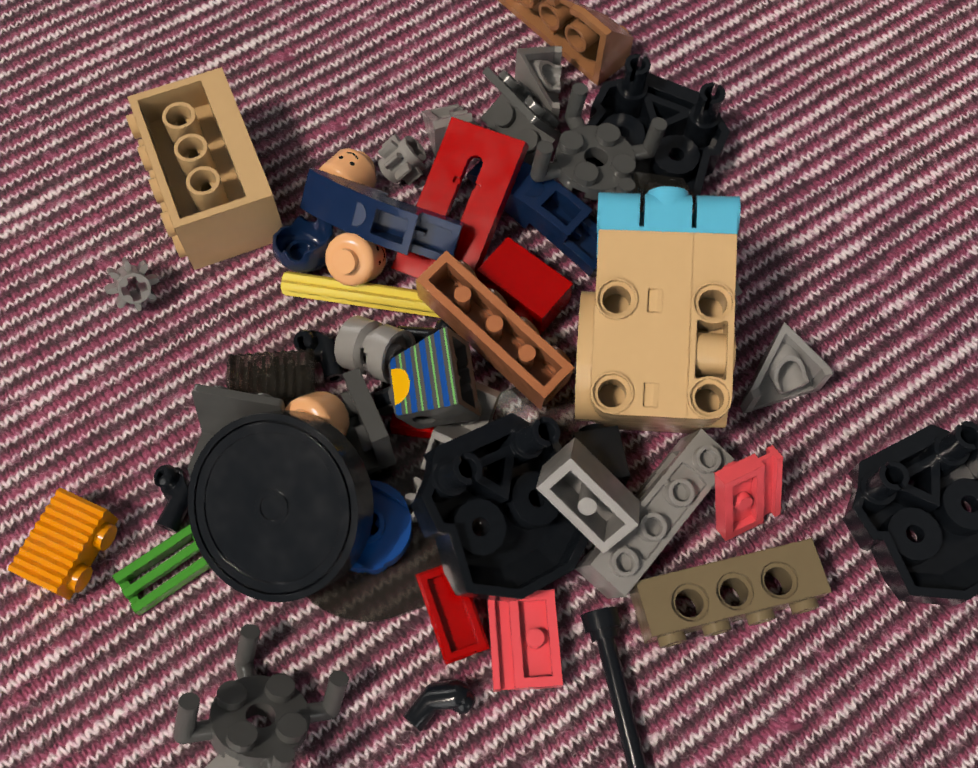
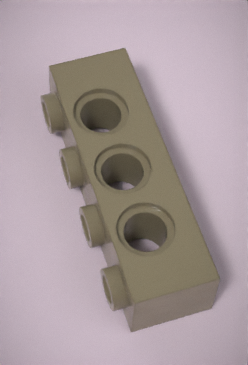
(792, 564)

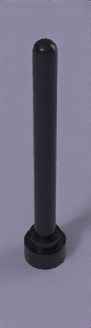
(602, 627)

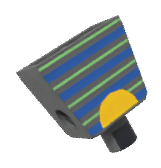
(431, 383)

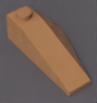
(587, 36)

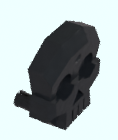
(693, 121)
(883, 506)
(519, 543)

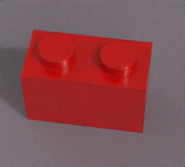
(526, 283)

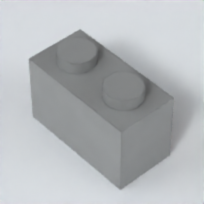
(589, 495)

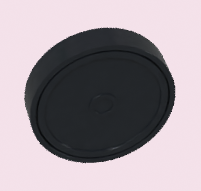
(280, 505)

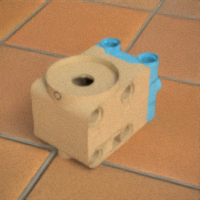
(663, 313)

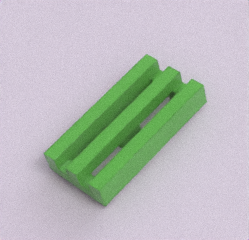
(151, 558)

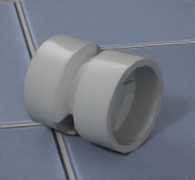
(370, 346)

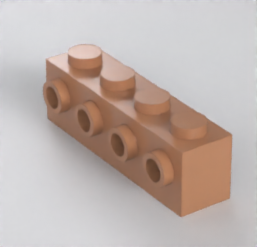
(494, 329)

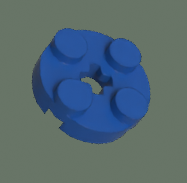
(393, 531)

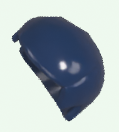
(303, 244)

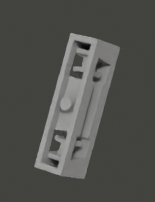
(665, 505)

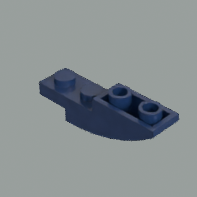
(554, 213)
(378, 217)

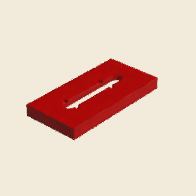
(501, 164)

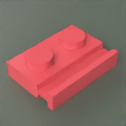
(748, 492)
(525, 643)

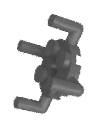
(597, 142)
(257, 695)

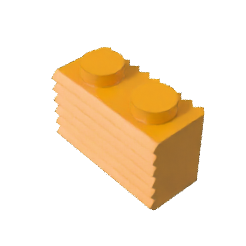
(65, 544)

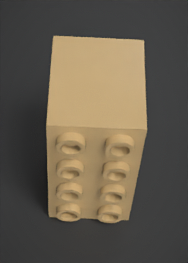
(203, 169)

